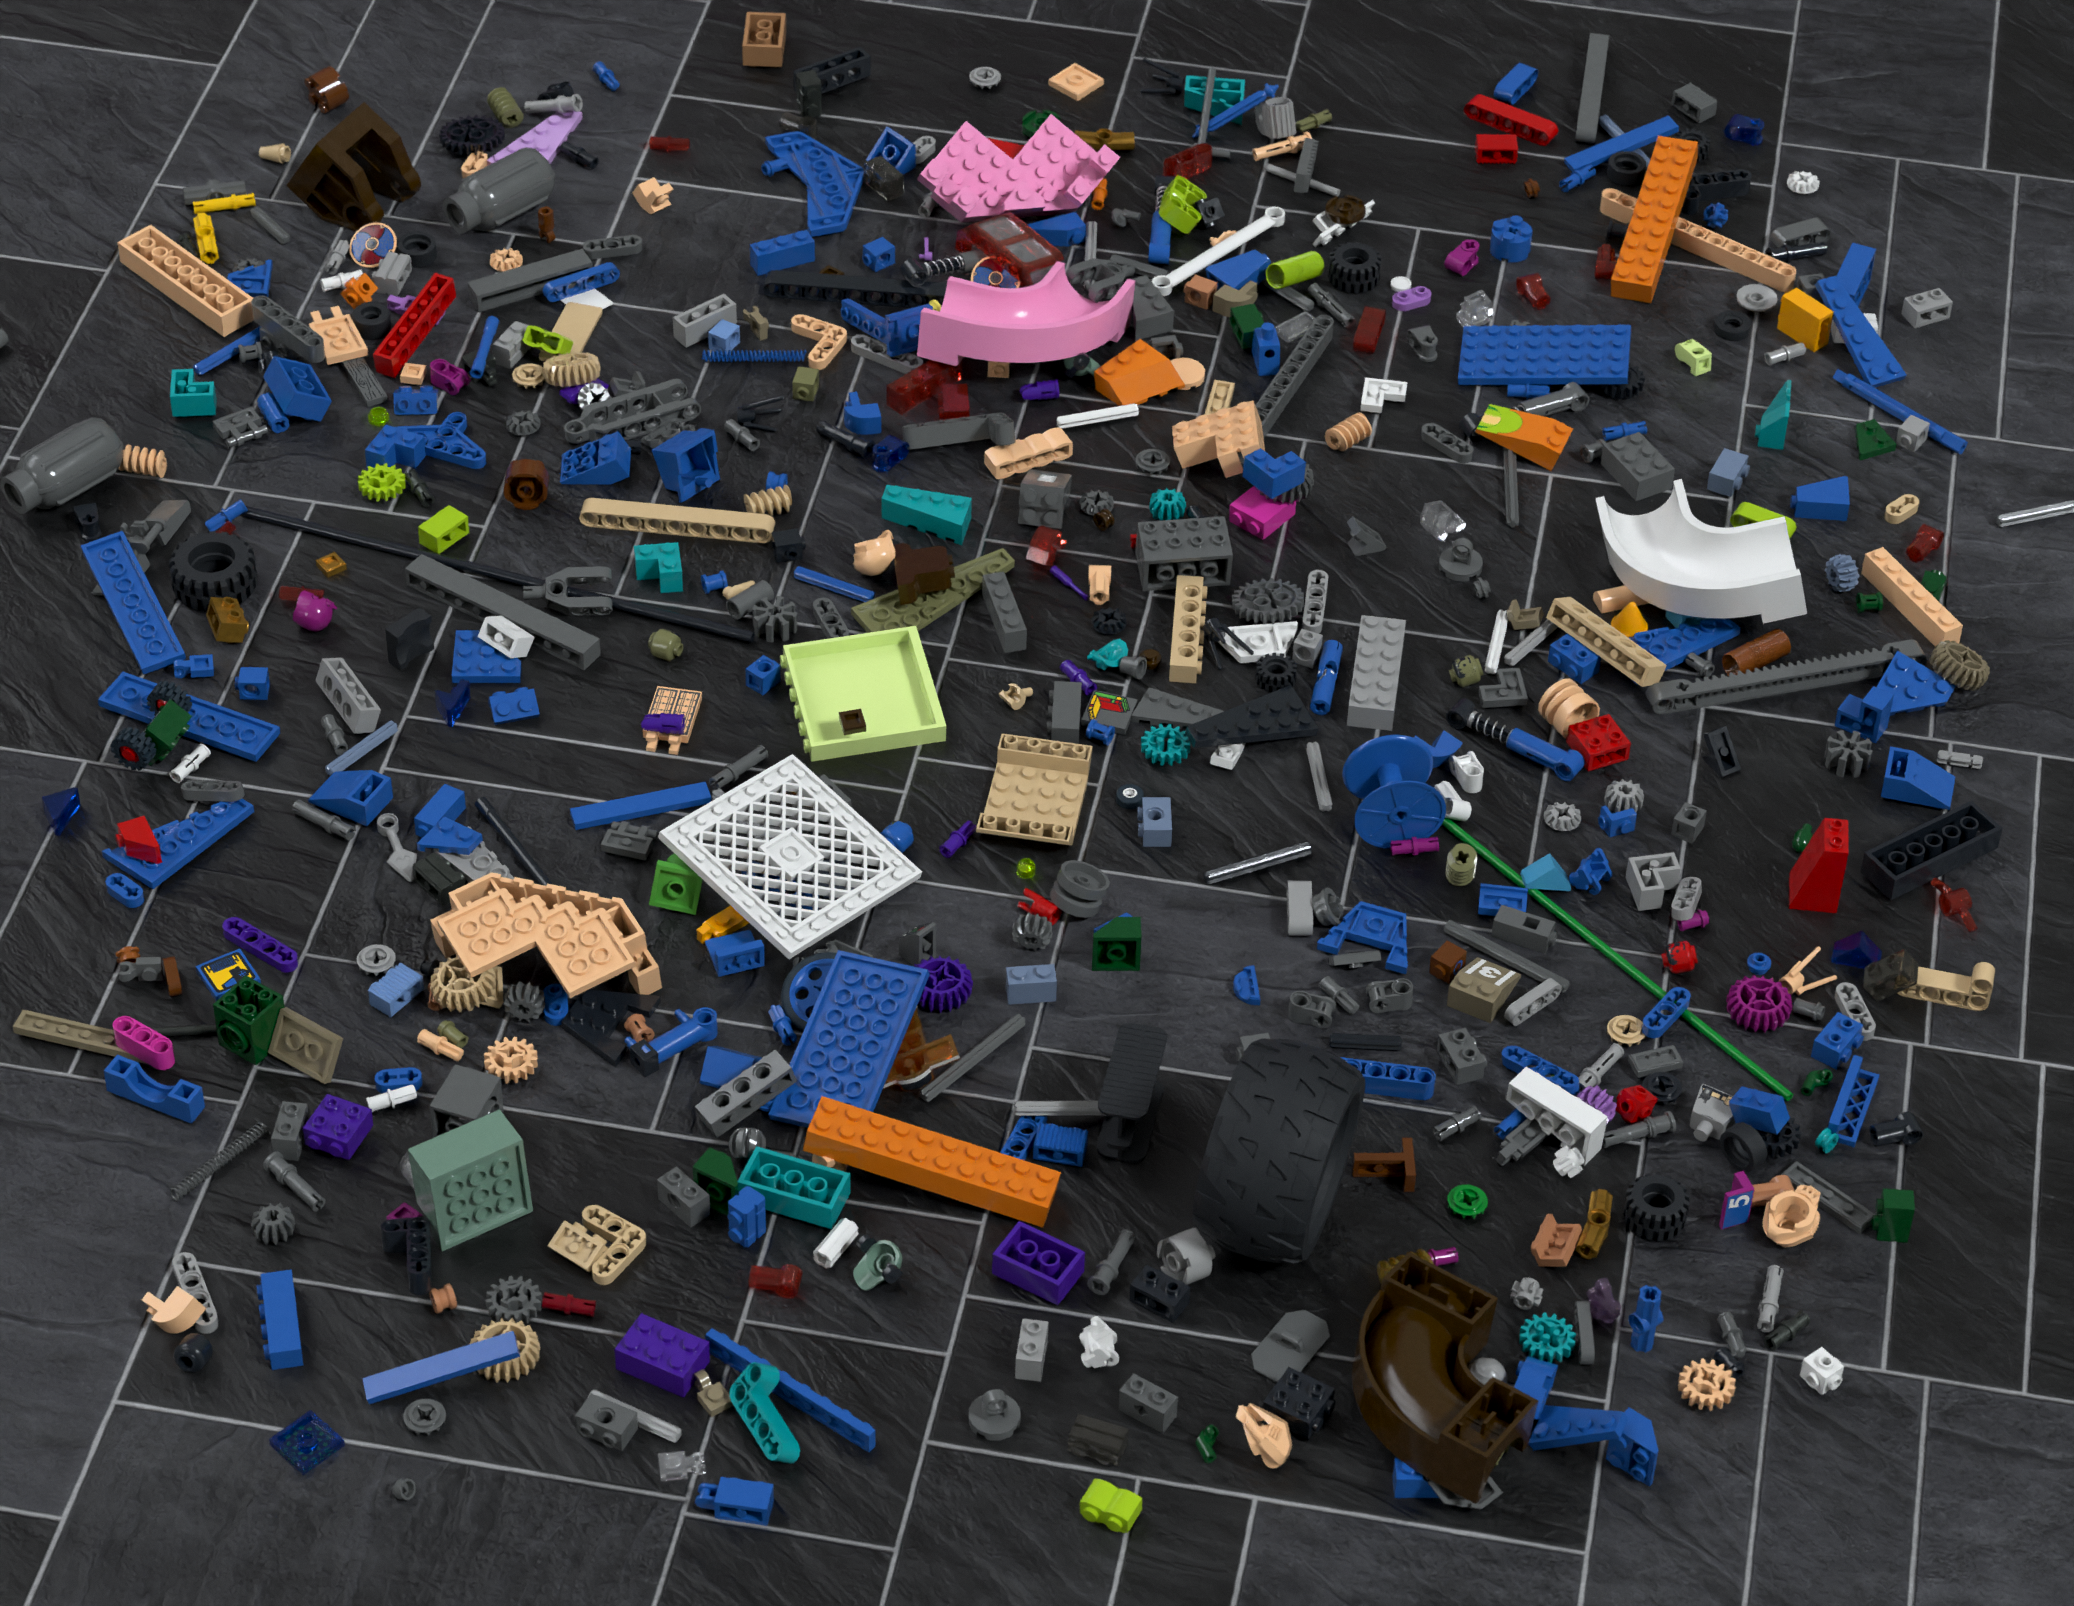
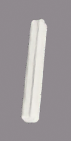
(1097, 416)
(1496, 642)

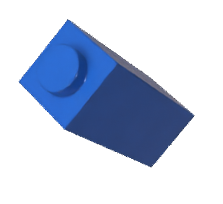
(447, 803)

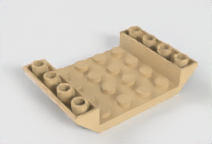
(1036, 789)

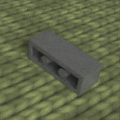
(1064, 712)

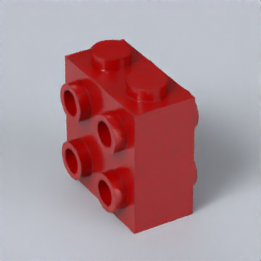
(1599, 742)

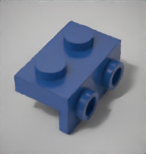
(415, 401)
(513, 706)

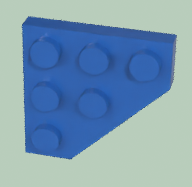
(481, 662)
(1913, 685)

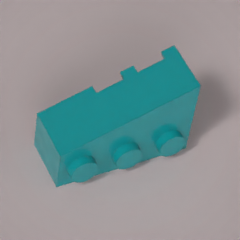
(1225, 94)

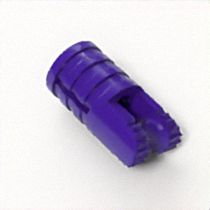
(1040, 390)
(664, 723)

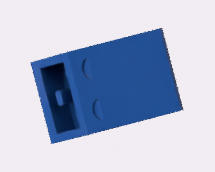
(597, 462)
(1916, 780)
(354, 794)

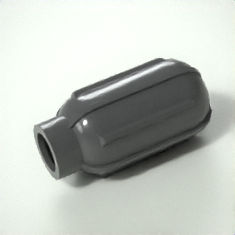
(500, 191)
(64, 466)

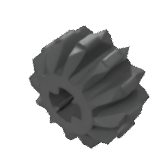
(1032, 931)
(524, 1001)
(273, 1223)

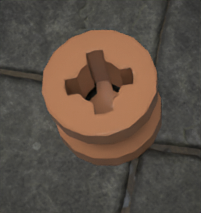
(443, 1298)

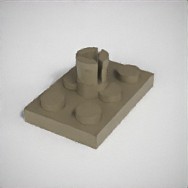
(305, 1045)

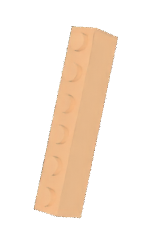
(1910, 597)

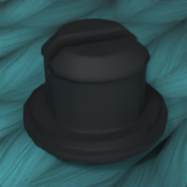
(427, 967)

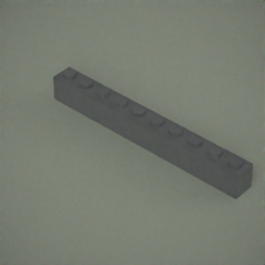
(484, 601)

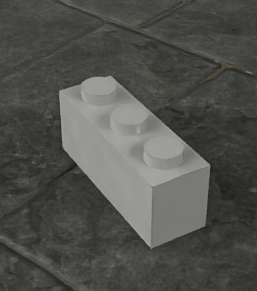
(697, 322)

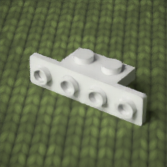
(1331, 228)

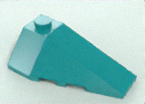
(1774, 421)

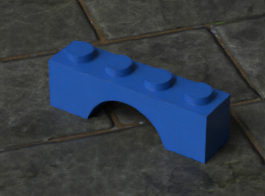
(129, 1081)

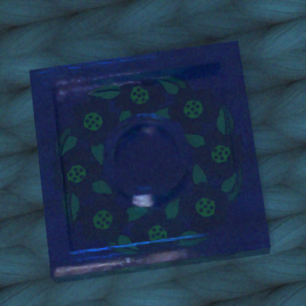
(307, 1442)

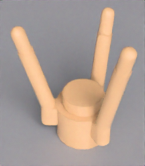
(1794, 979)

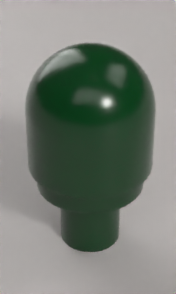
(1802, 838)

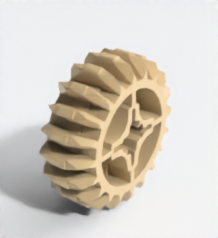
(571, 369)
(456, 989)
(527, 1345)

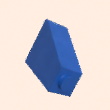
(1239, 270)
(1822, 500)

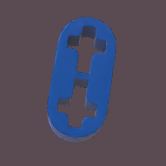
(121, 892)
(398, 1078)

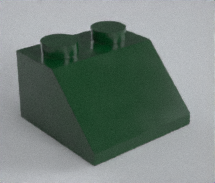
(1118, 945)
(717, 1177)

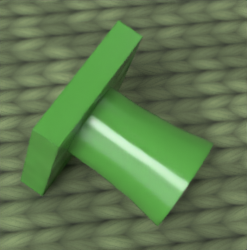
(675, 886)

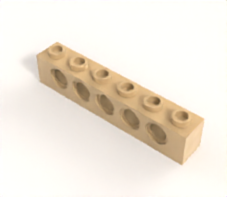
(1186, 629)
(1606, 641)

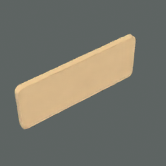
(577, 324)

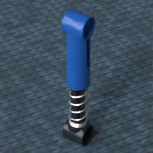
(1160, 229)
(1564, 763)

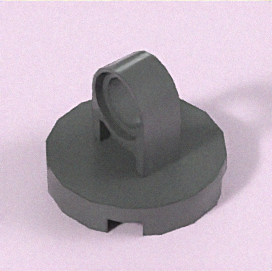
(1460, 561)
(994, 1415)

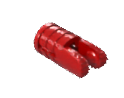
(1041, 906)

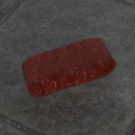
(1189, 162)
(1369, 329)

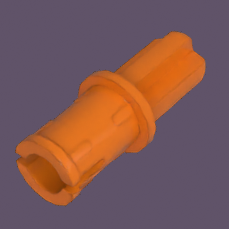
(1099, 195)

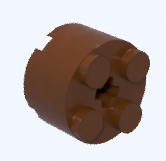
(326, 89)
(526, 483)

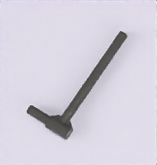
(1206, 113)

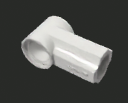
(1455, 806)

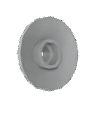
(1756, 297)

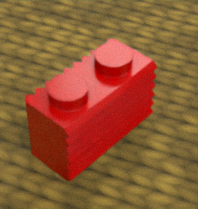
(1496, 148)

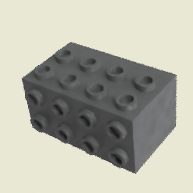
(1183, 548)

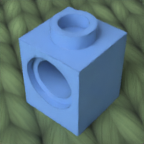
(724, 336)

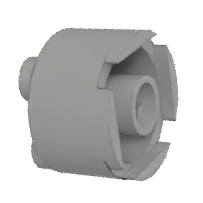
(1186, 1256)

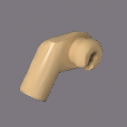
(729, 591)

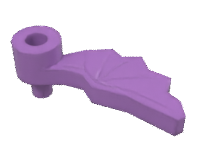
(928, 255)

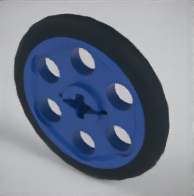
(798, 980)

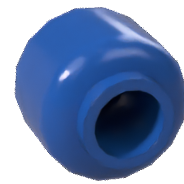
(899, 835)

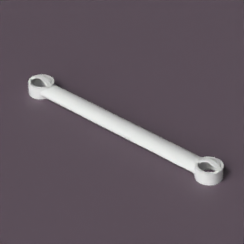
(1219, 250)

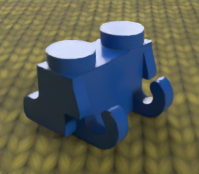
(1591, 871)

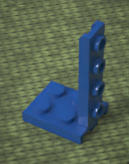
(897, 331)

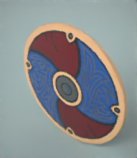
(372, 244)
(992, 274)

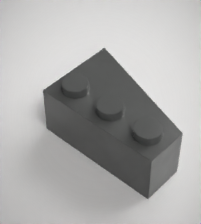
(1150, 310)

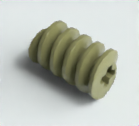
(504, 107)
(1461, 865)

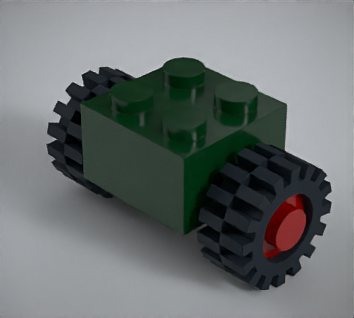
(161, 734)

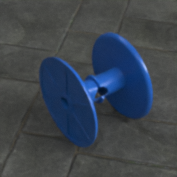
(1391, 782)

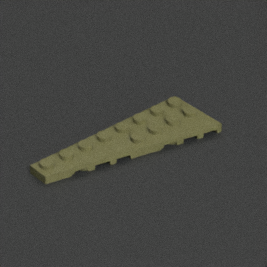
(888, 613)

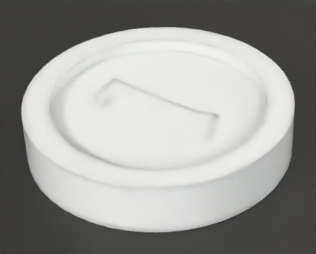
(1400, 284)

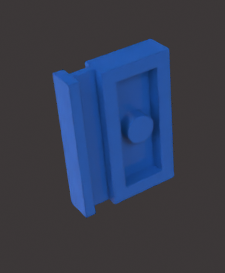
(1494, 896)

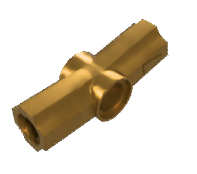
(1114, 141)
(1597, 1224)

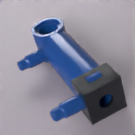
(648, 1055)

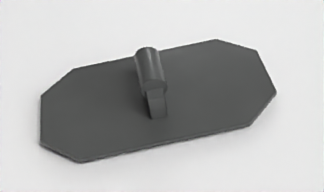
(1290, 1344)

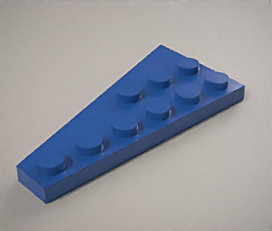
(1676, 644)
(182, 841)

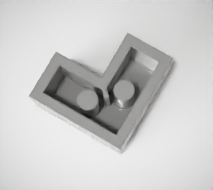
(1649, 878)

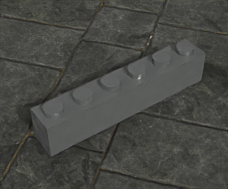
(525, 280)

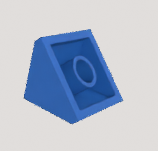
(896, 150)
(724, 1065)

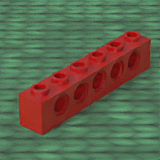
(414, 325)

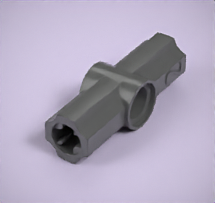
(213, 190)

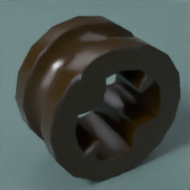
(1104, 519)

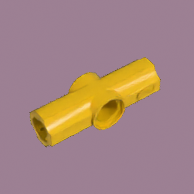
(205, 238)

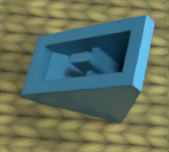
(1545, 875)

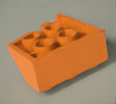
(1136, 375)

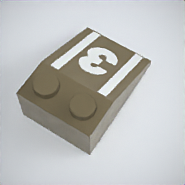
(1481, 989)

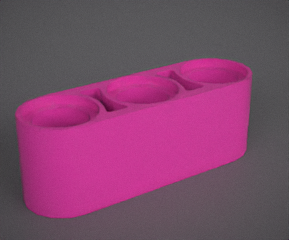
(143, 1043)

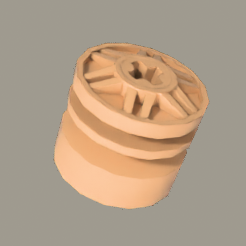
(1567, 704)

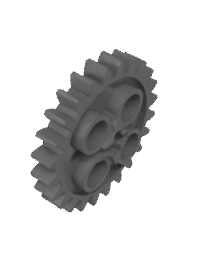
(1268, 601)

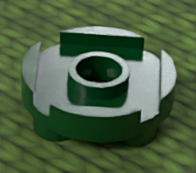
(1032, 121)

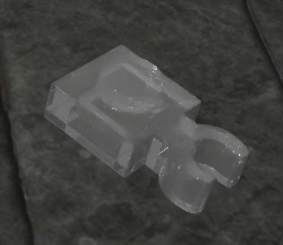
(675, 1465)

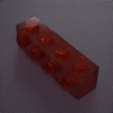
(921, 384)

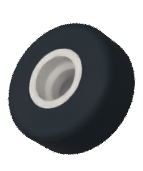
(1129, 796)

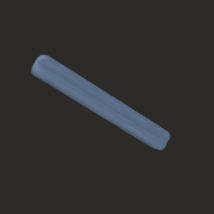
(362, 748)

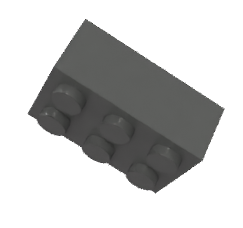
(1637, 466)

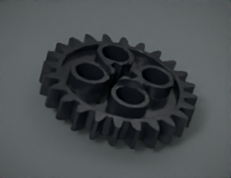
(472, 134)

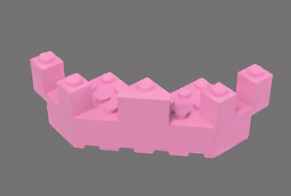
(1044, 179)

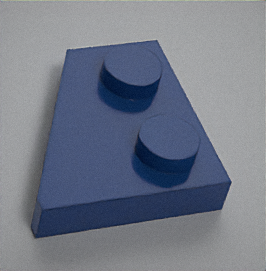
(253, 280)

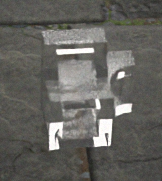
(1475, 310)

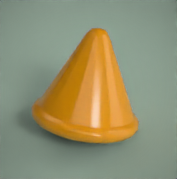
(1630, 621)

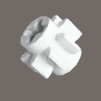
(1568, 1161)

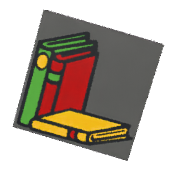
(1110, 710)

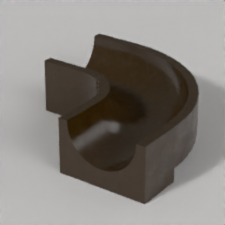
(1417, 1383)

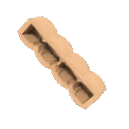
(1030, 452)

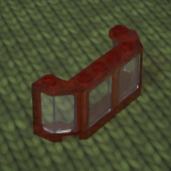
(1011, 246)

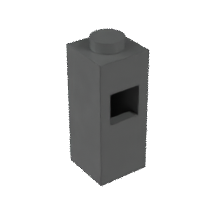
(1524, 929)

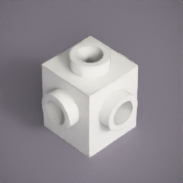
(1822, 1371)

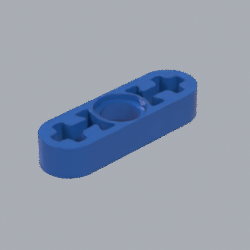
(1665, 1021)

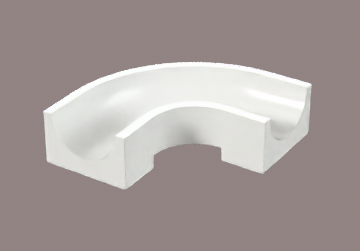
(1701, 567)

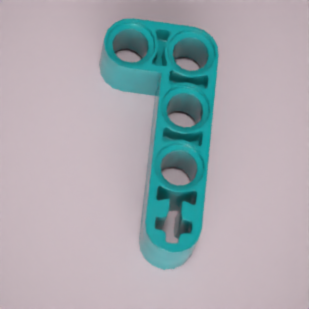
(761, 1417)

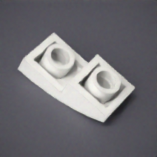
(1227, 755)

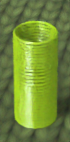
(1295, 270)

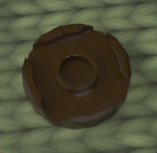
(1345, 209)

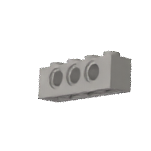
(348, 695)

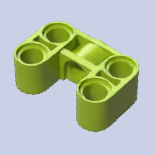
(1178, 204)

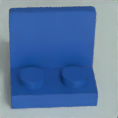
(735, 953)

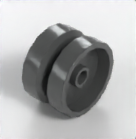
(1079, 888)

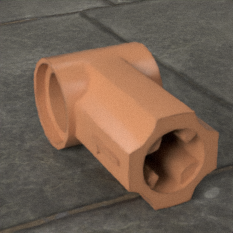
(1765, 1191)

